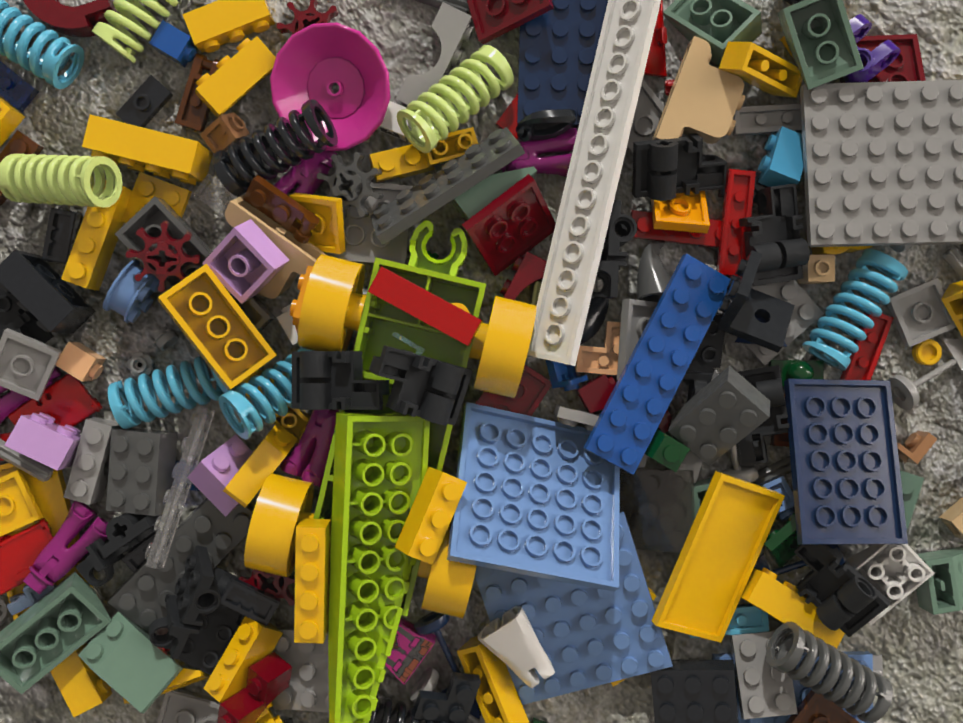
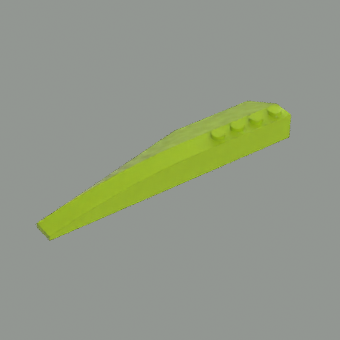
(375, 482)

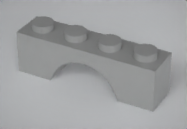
(450, 30)

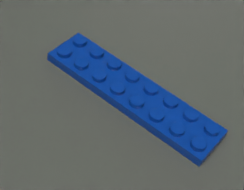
(657, 364)

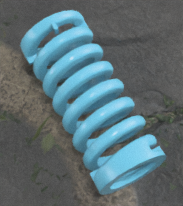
(48, 64)
(881, 262)
(134, 394)
(264, 406)

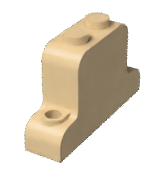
(700, 98)
(299, 254)

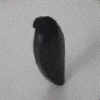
(545, 124)
(595, 317)

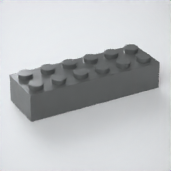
(150, 219)

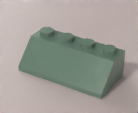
(50, 632)

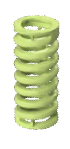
(125, 19)
(429, 123)
(60, 180)

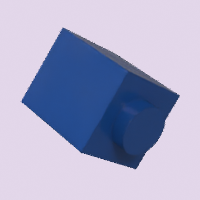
(173, 44)

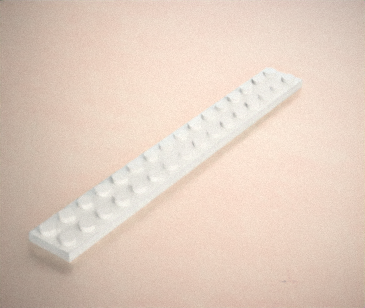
(592, 179)

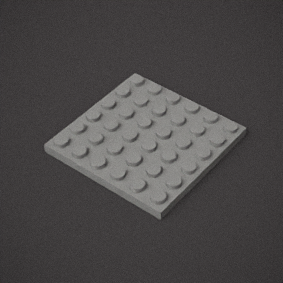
(883, 163)

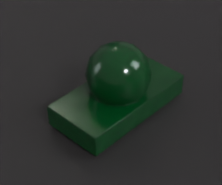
(799, 369)

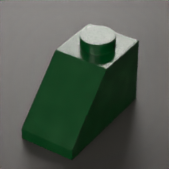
(667, 450)

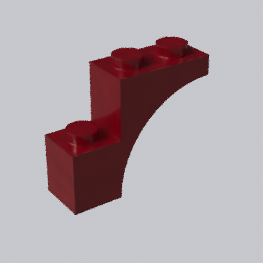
(528, 270)
(597, 392)
(264, 683)

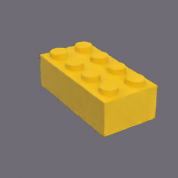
(147, 150)
(216, 326)

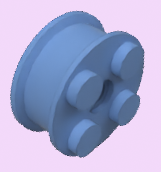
(131, 296)

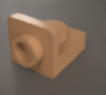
(224, 131)
(916, 447)

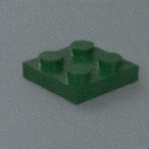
(783, 542)

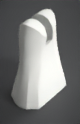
(517, 646)

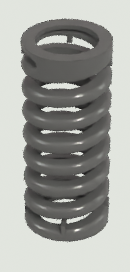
(858, 692)

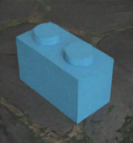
(783, 159)

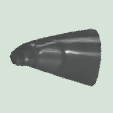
(651, 275)

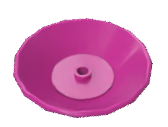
(331, 55)

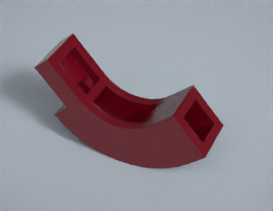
(69, 20)

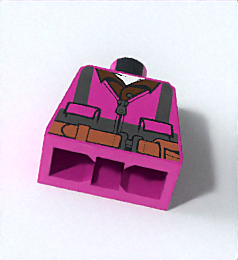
(408, 650)

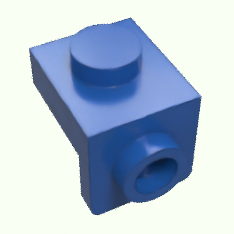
(564, 376)

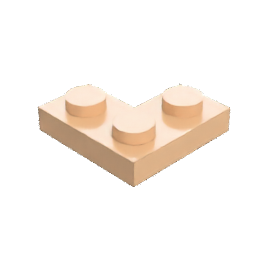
(600, 359)

